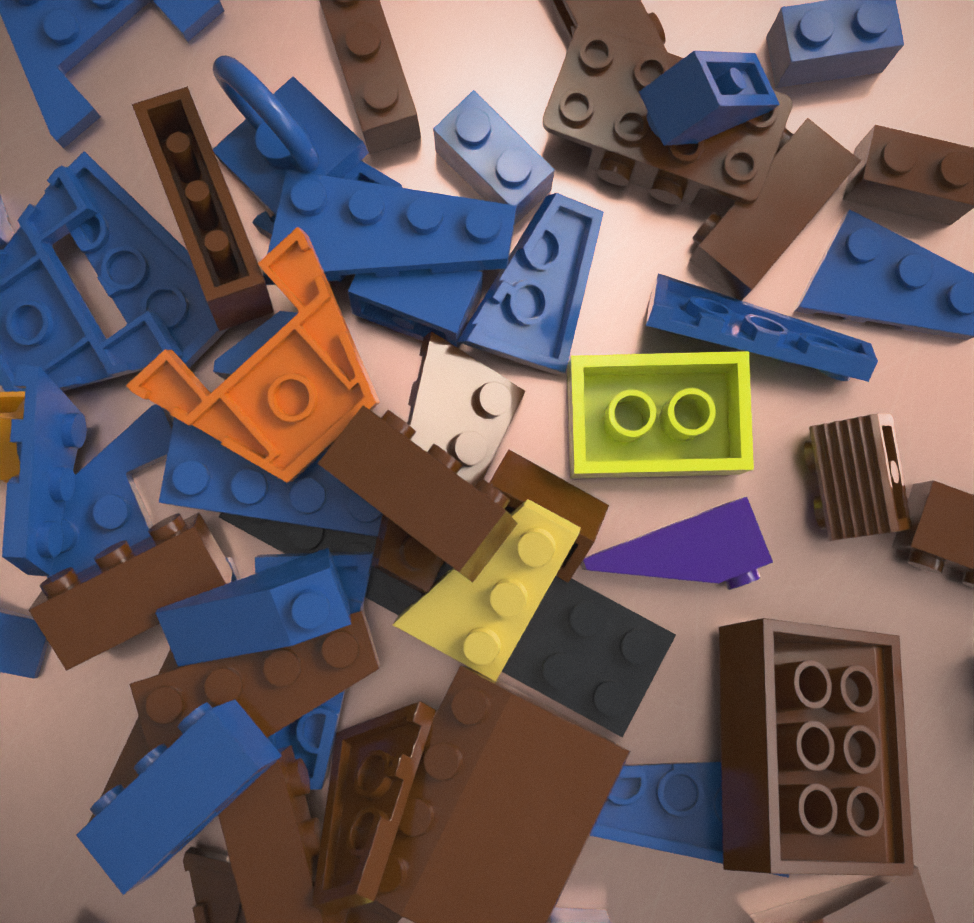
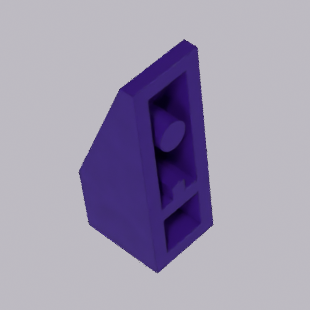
(702, 548)

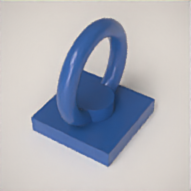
(280, 134)

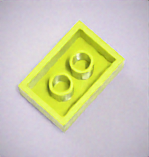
(659, 415)

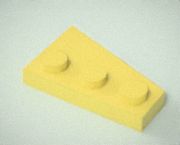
(486, 618)

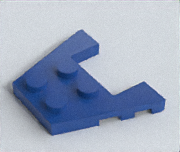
(61, 33)
(45, 314)
(106, 499)

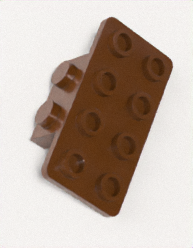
(601, 108)

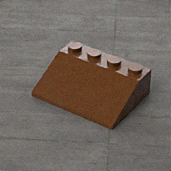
(813, 751)
(497, 808)

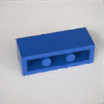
(176, 793)

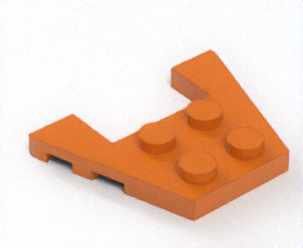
(291, 392)

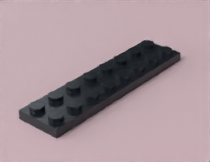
(573, 650)

